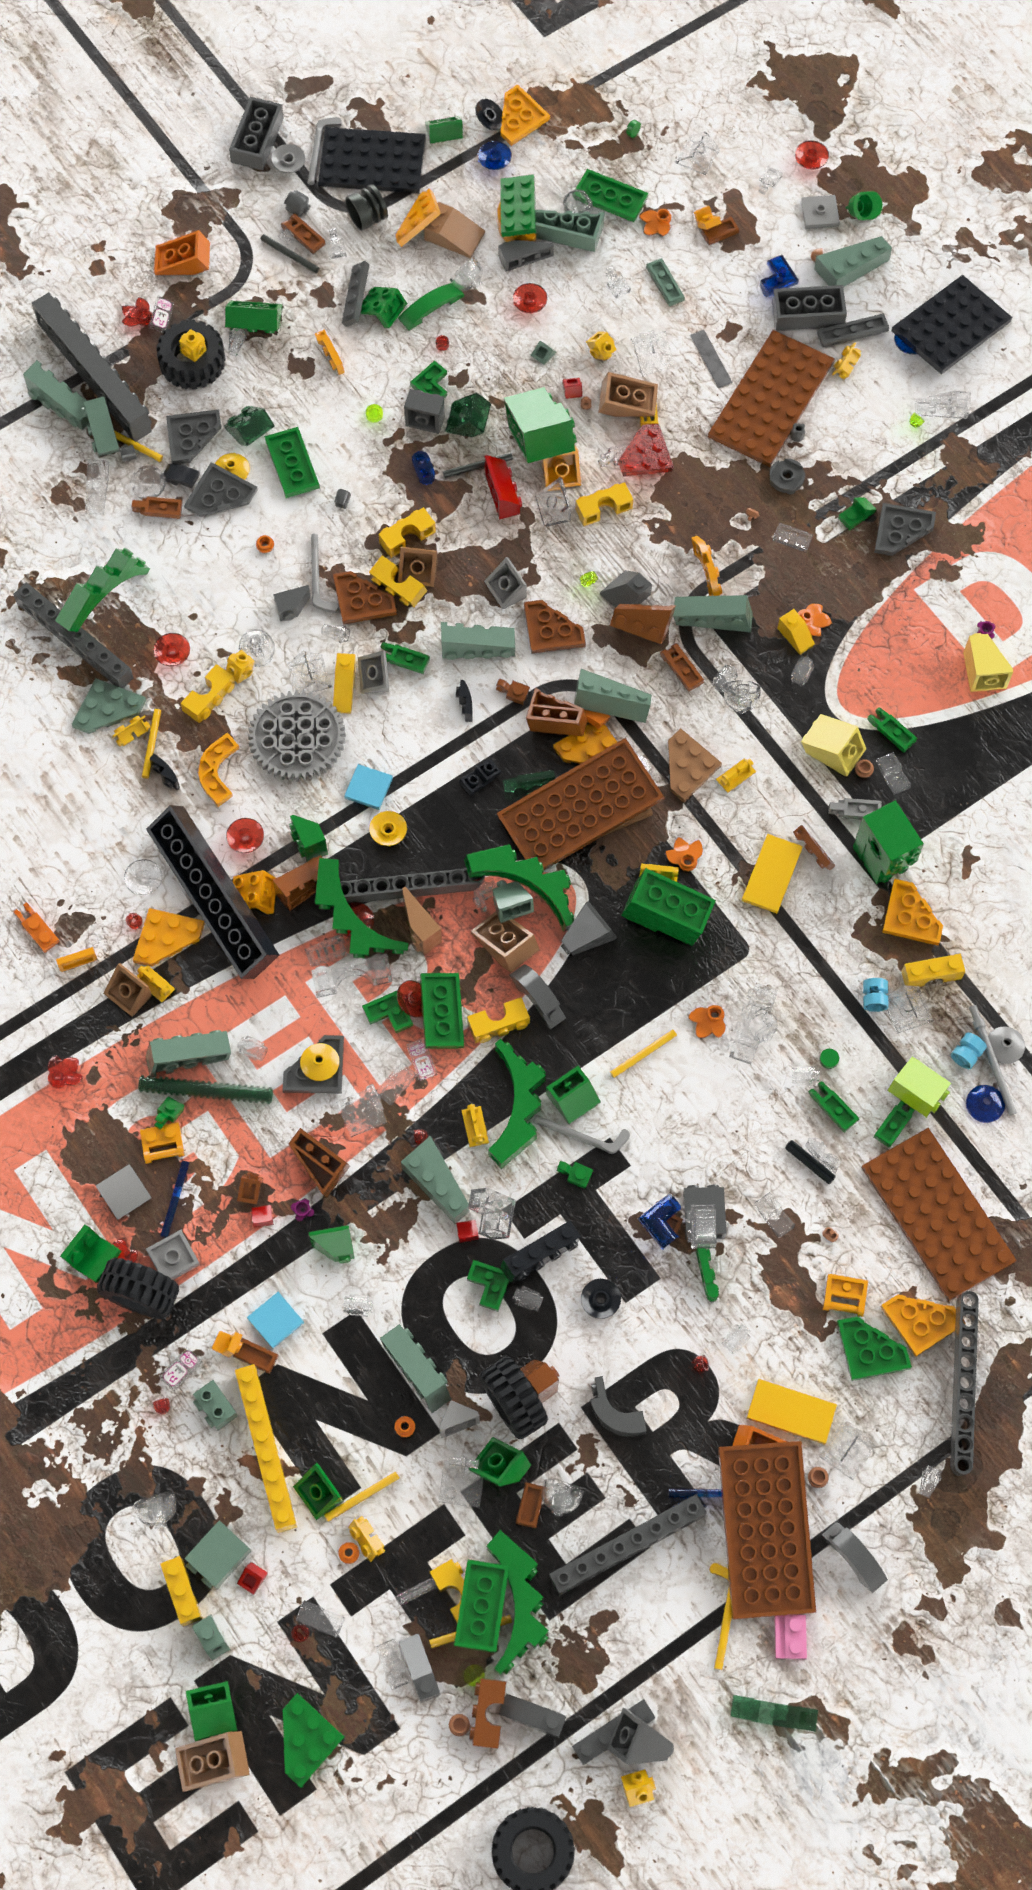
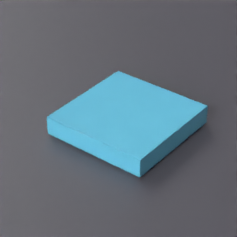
(368, 787)
(275, 1320)

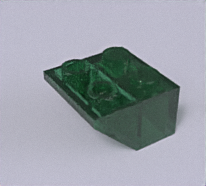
(468, 416)
(249, 425)

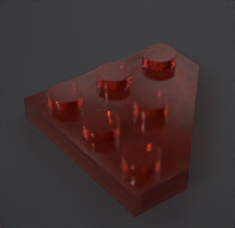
(646, 453)

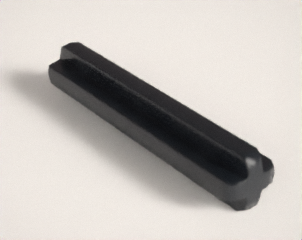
(809, 1161)

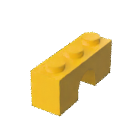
(616, 496)
(417, 523)
(409, 591)
(200, 706)
(945, 968)
(484, 1028)
(449, 1576)
(181, 1591)

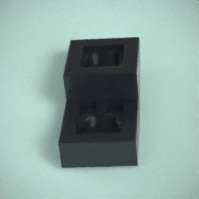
(181, 474)

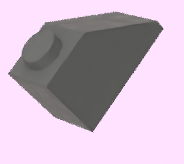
(291, 602)

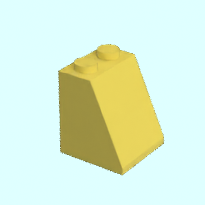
(985, 664)
(834, 744)

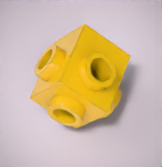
(192, 345)
(601, 345)
(240, 666)
(638, 1787)

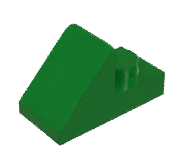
(857, 513)

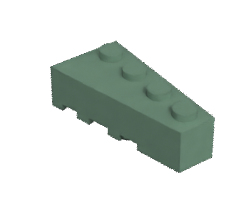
(416, 1367)

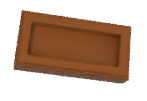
(719, 232)
(255, 1354)
(530, 1506)

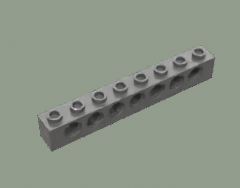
(80, 642)
(627, 1545)

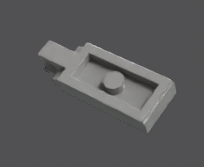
(853, 808)

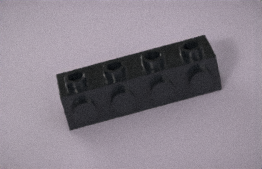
(540, 1252)

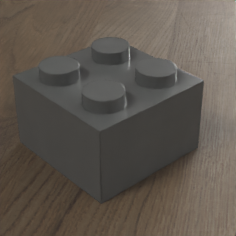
(424, 411)

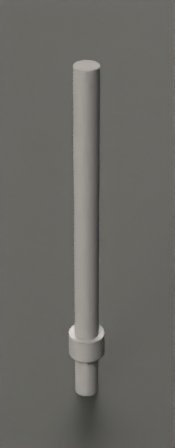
(979, 1025)

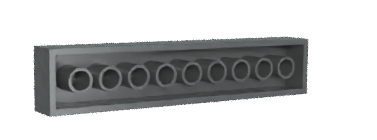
(92, 366)

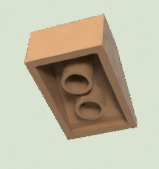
(454, 231)
(627, 396)
(423, 929)
(506, 941)
(212, 1761)

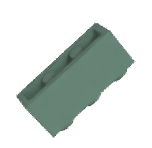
(100, 426)

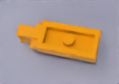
(329, 350)

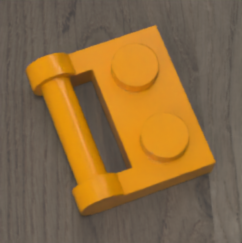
(156, 1138)
(845, 1288)

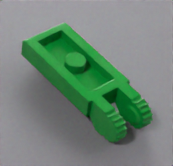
(406, 657)
(892, 729)
(834, 1107)
(893, 1125)
(707, 1274)

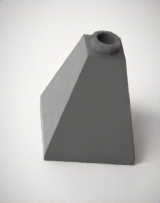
(587, 931)
(637, 1741)

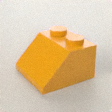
(562, 466)

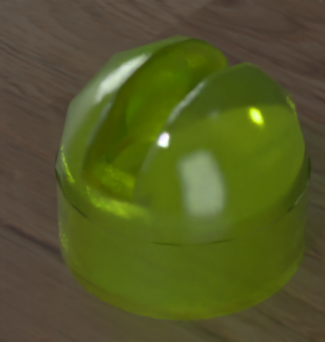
(915, 420)

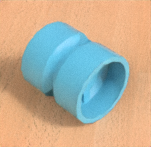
(875, 994)
(970, 1049)

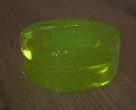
(374, 413)
(588, 578)
(473, 1674)

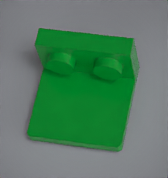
(384, 303)
(89, 1253)

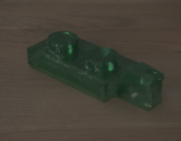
(528, 781)

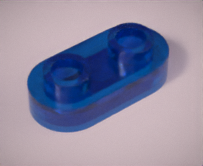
(423, 469)

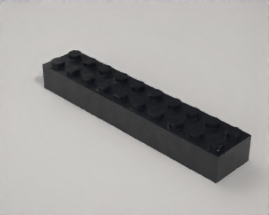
(212, 892)

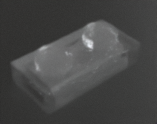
(793, 537)

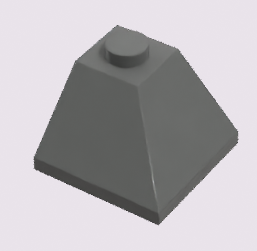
(627, 589)

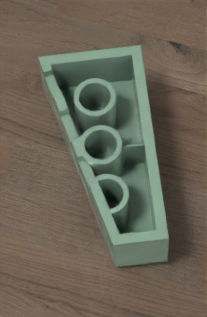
(570, 228)
(853, 261)
(55, 395)
(714, 612)
(476, 641)
(611, 697)
(187, 1051)
(433, 1176)

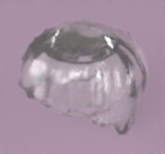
(577, 202)

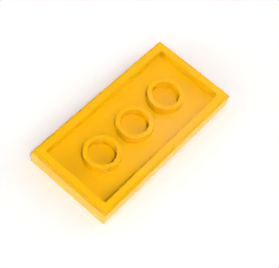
(772, 873)
(791, 1411)

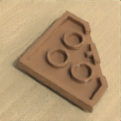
(689, 765)

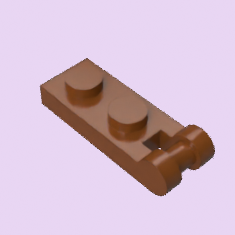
(304, 233)
(682, 667)

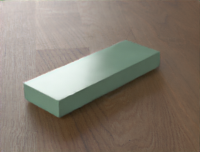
(665, 282)

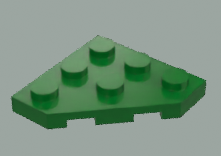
(870, 1350)
(307, 1740)

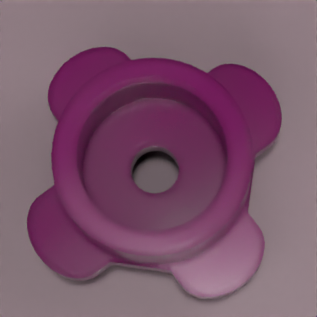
(988, 626)
(296, 1207)

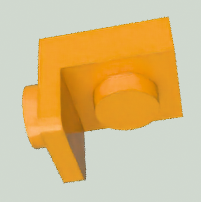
(705, 218)

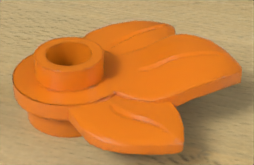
(655, 223)
(815, 618)
(685, 852)
(706, 1023)

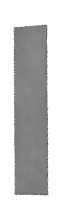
(711, 358)

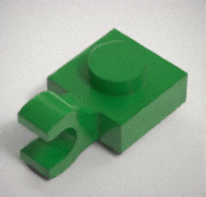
(168, 1110)
(578, 1174)

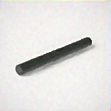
(289, 253)
(473, 466)

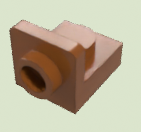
(250, 1188)

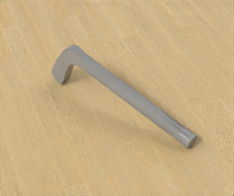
(321, 124)
(316, 601)
(608, 1147)

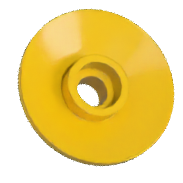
(241, 466)
(384, 821)
(323, 1070)

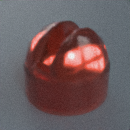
(442, 342)
(137, 923)
(420, 1136)
(701, 1363)
(162, 1405)
(297, 1636)

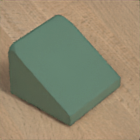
(543, 352)

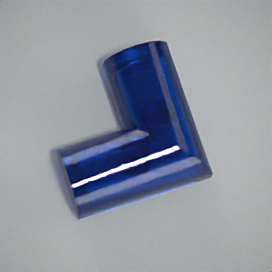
(782, 276)
(655, 1220)

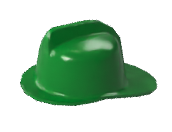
(865, 205)

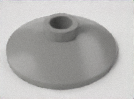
(288, 158)
(1007, 1053)

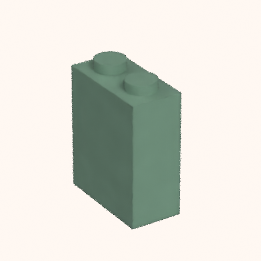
(217, 1555)

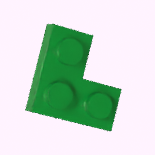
(428, 380)
(388, 1007)
(494, 1282)

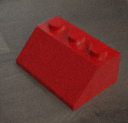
(501, 487)

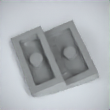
(123, 1191)

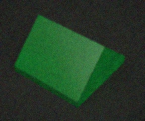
(444, 129)
(317, 1492)

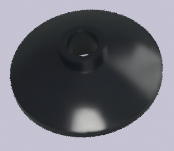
(489, 114)
(604, 1289)

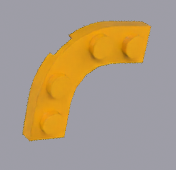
(704, 553)
(209, 766)

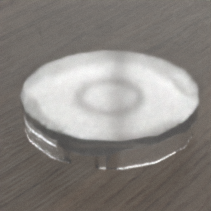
(148, 482)

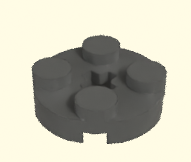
(783, 484)

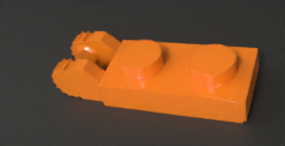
(37, 929)

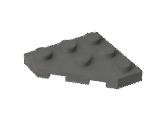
(191, 433)
(219, 492)
(901, 527)
(296, 1082)

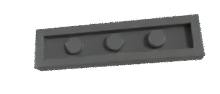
(355, 293)
(853, 330)
(598, 1741)

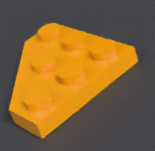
(520, 115)
(420, 215)
(581, 748)
(911, 915)
(165, 936)
(920, 1321)

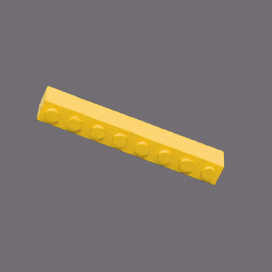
(266, 1448)

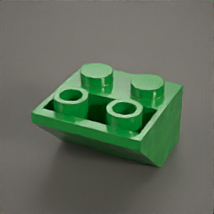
(308, 837)
(573, 1095)
(211, 1711)

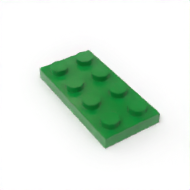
(613, 195)
(518, 205)
(292, 462)
(441, 1010)
(481, 1606)

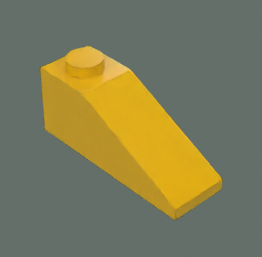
(344, 682)

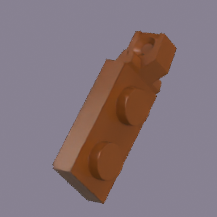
(158, 507)
(813, 847)

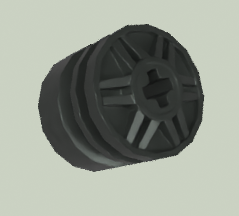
(366, 207)

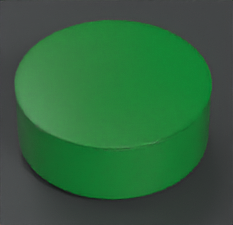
(633, 128)
(829, 1058)

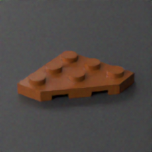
(361, 599)
(551, 629)

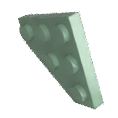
(106, 707)

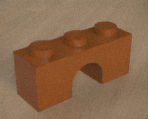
(485, 1733)

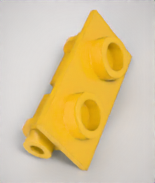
(850, 355)
(124, 733)
(736, 775)
(667, 871)
(158, 986)
(475, 1126)
(360, 1531)

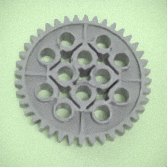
(319, 755)

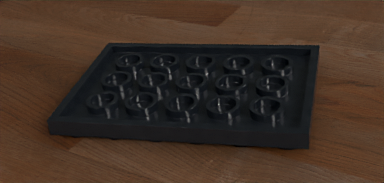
(372, 158)
(951, 324)

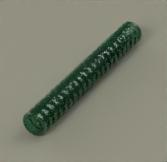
(205, 1089)

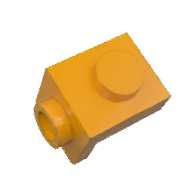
(227, 1344)

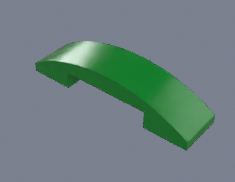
(428, 303)

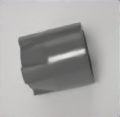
(798, 432)
(127, 453)
(342, 498)

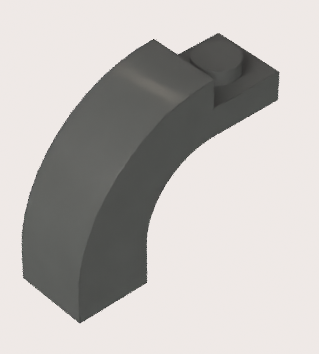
(539, 993)
(616, 1422)
(857, 1556)

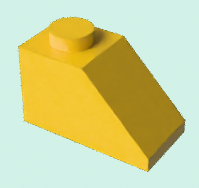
(795, 631)

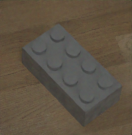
(256, 133)
(808, 307)

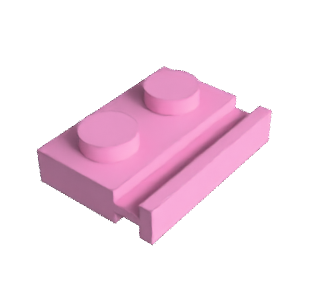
(790, 1637)

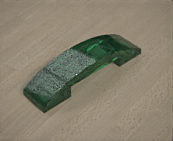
(774, 1714)

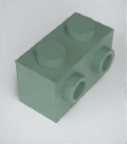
(215, 1405)

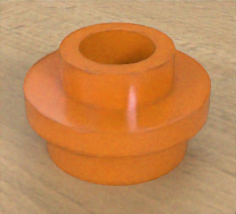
(265, 540)
(408, 1432)
(349, 1559)

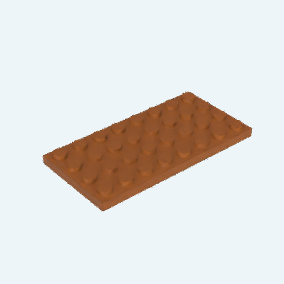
(771, 398)
(581, 805)
(938, 1214)
(766, 1530)

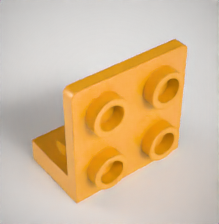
(257, 890)

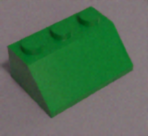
(253, 316)

